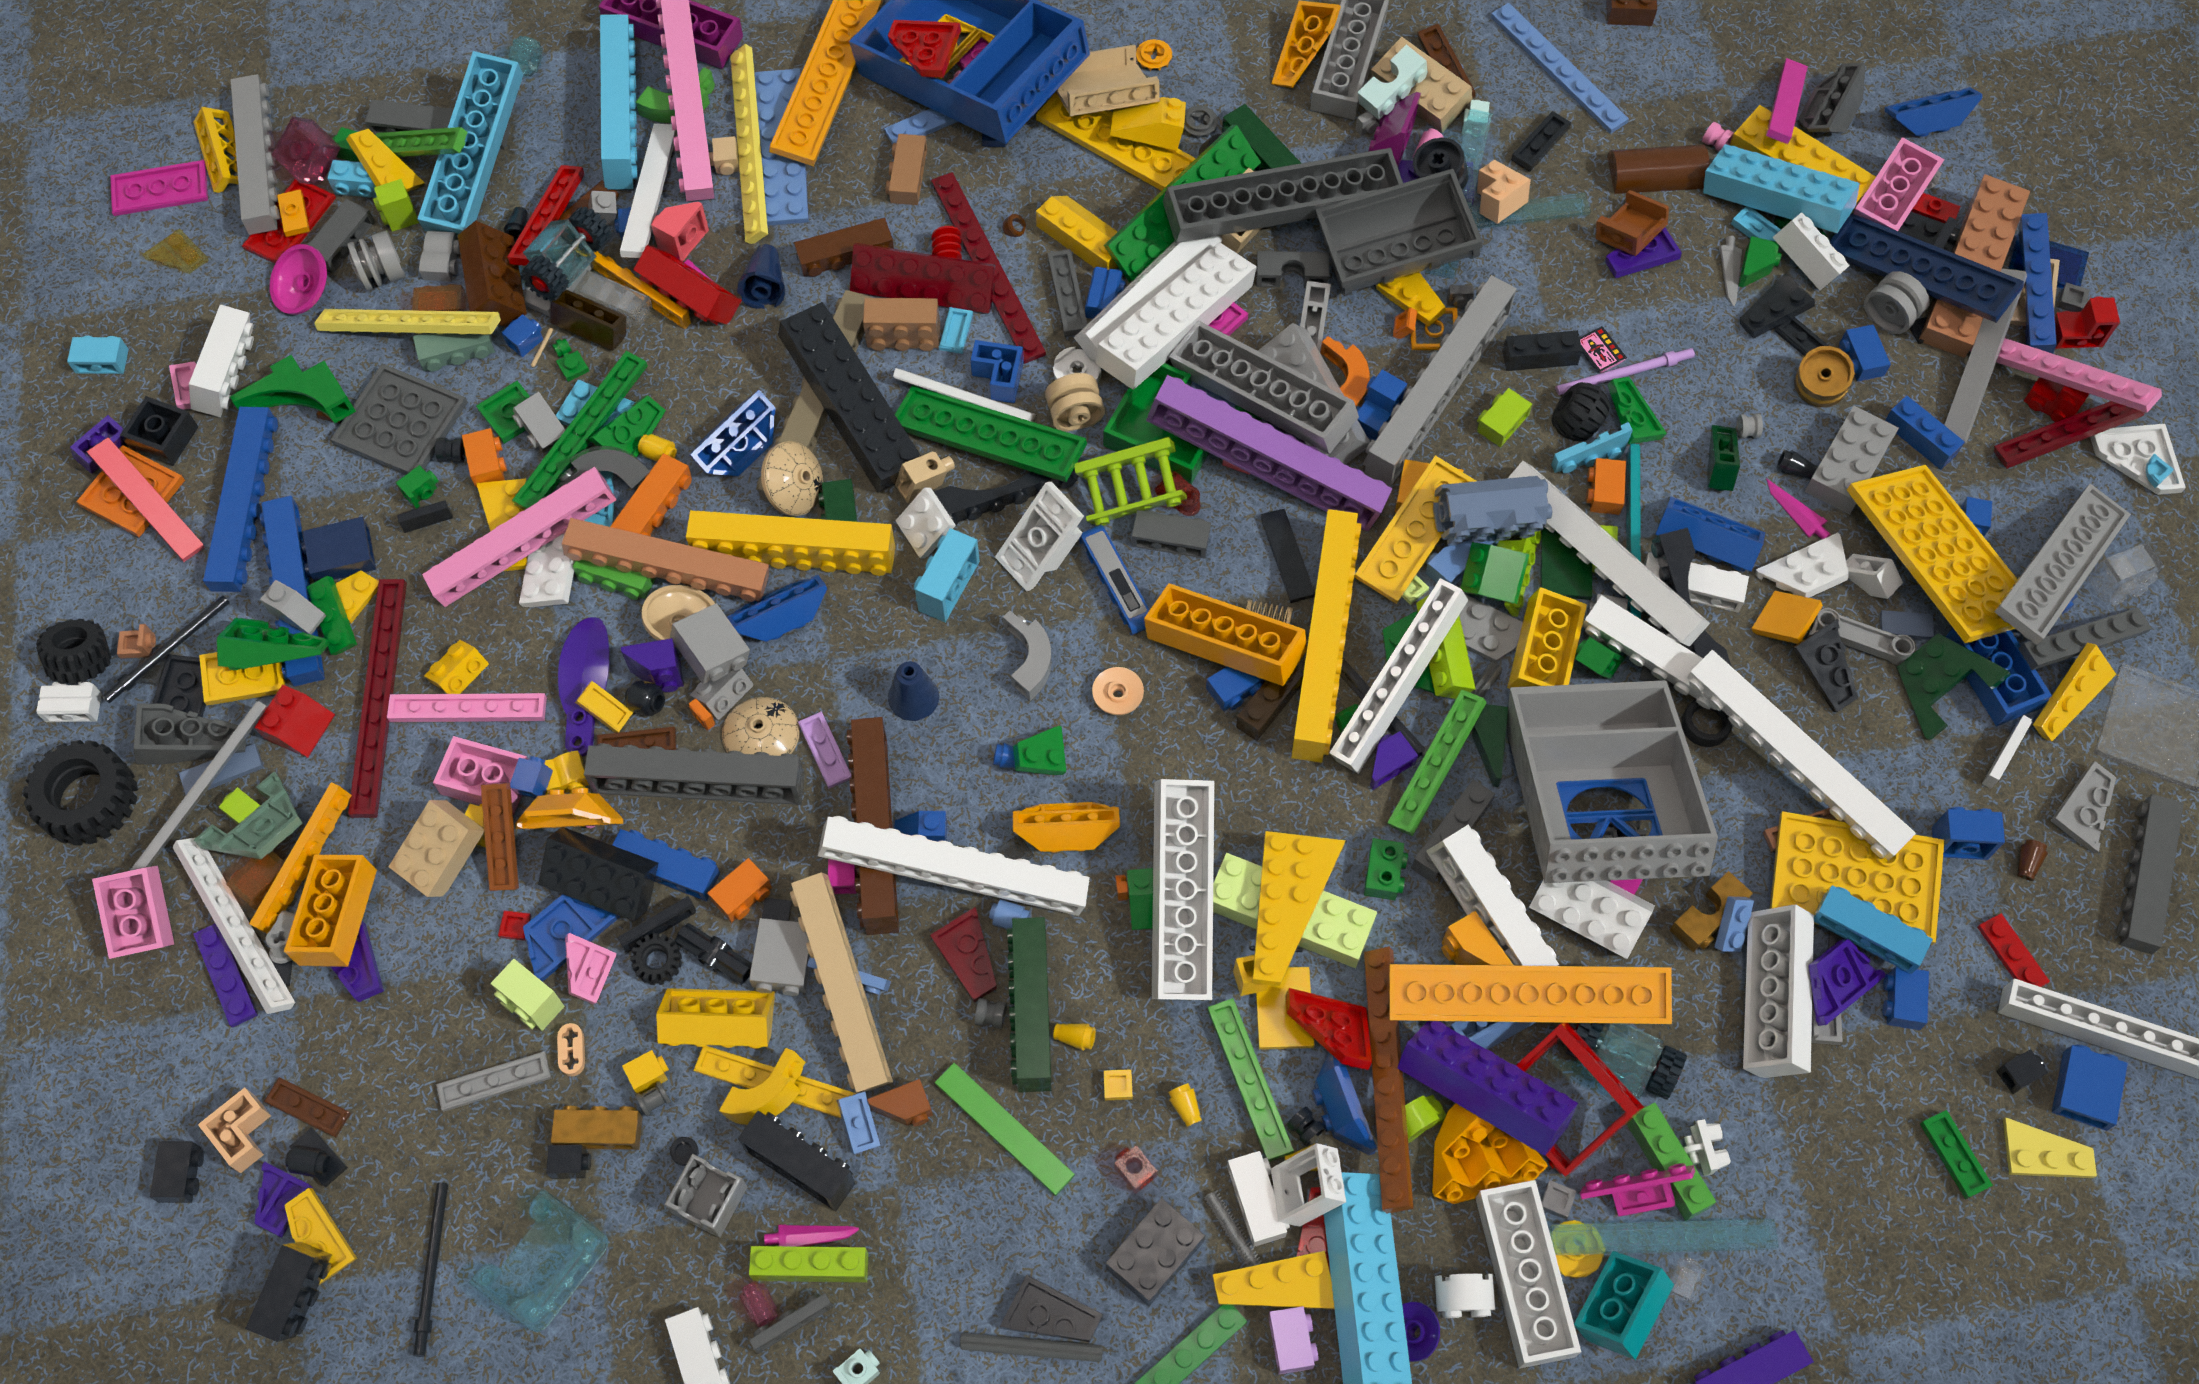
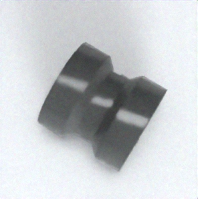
(990, 1013)

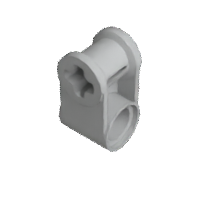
(278, 936)

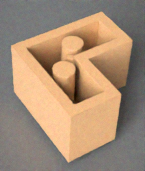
(1501, 191)
(230, 1127)

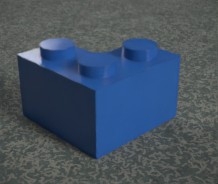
(1002, 365)
(1382, 396)

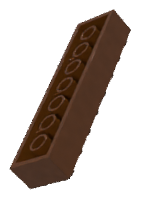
(872, 805)

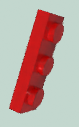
(2012, 951)

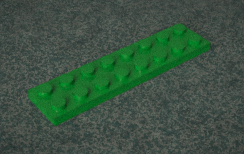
(1149, 230)
(990, 433)

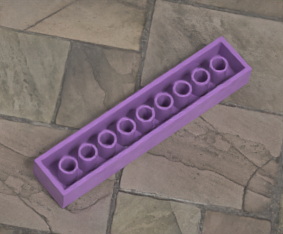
(1266, 452)

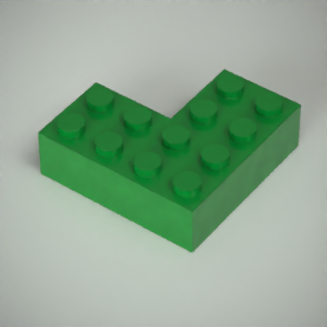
(1130, 429)

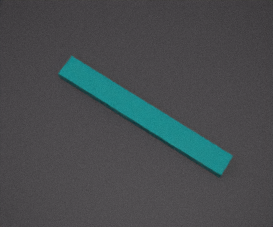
(1633, 510)

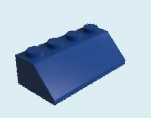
(1714, 534)

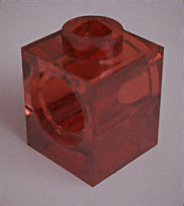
(1138, 1180)

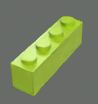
(1450, 663)
(808, 1264)

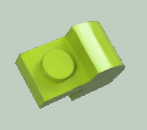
(1422, 1115)

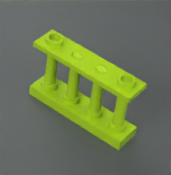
(1113, 464)

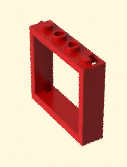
(1603, 1075)

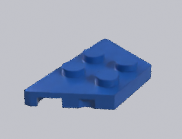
(548, 930)

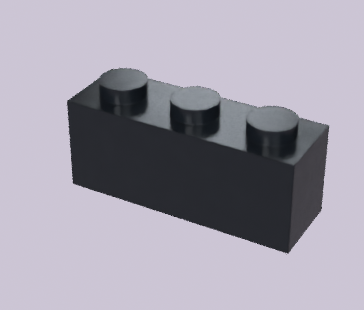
(1542, 350)

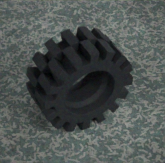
(650, 945)

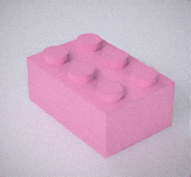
(471, 765)
(133, 911)

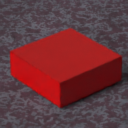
(512, 925)

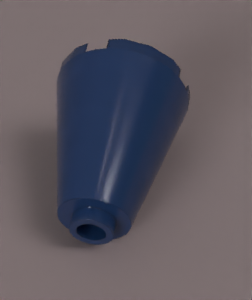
(762, 279)
(912, 693)

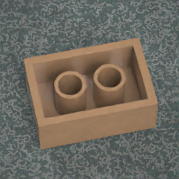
(901, 323)

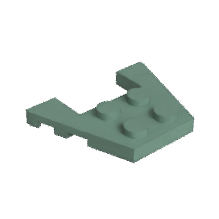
(261, 829)

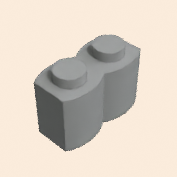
(439, 256)

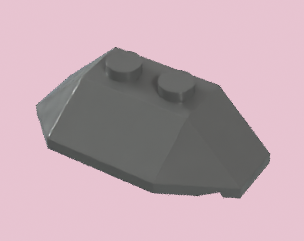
(1835, 100)

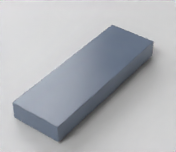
(237, 766)

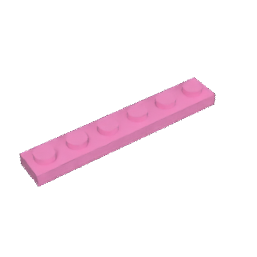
(466, 707)

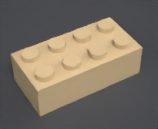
(1441, 91)

